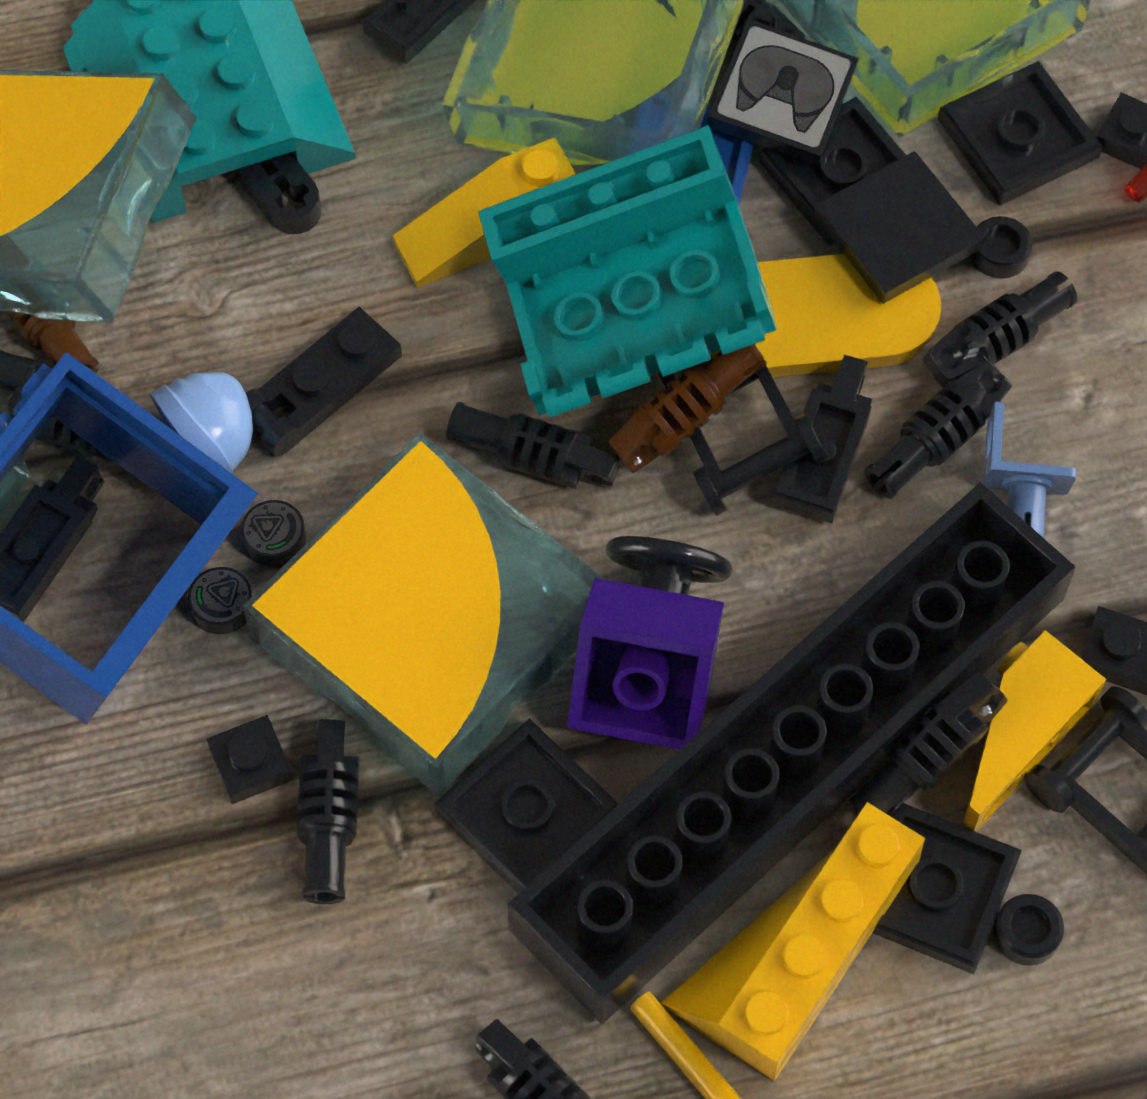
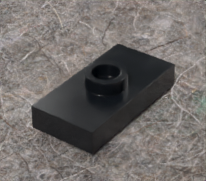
(410, 25)

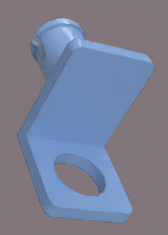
(1024, 482)

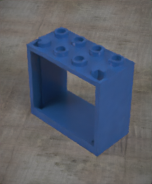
(158, 460)

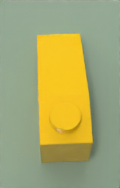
(451, 232)
(1047, 698)

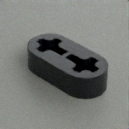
(267, 193)

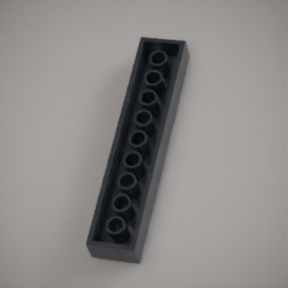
(786, 753)

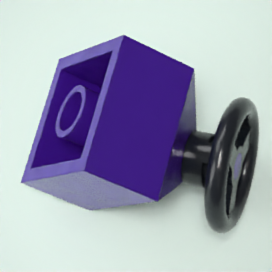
(648, 645)

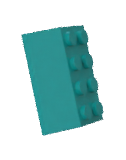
(235, 67)
(628, 272)

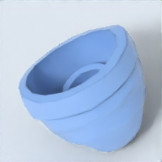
(209, 414)

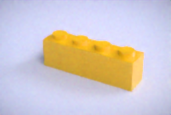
(788, 961)

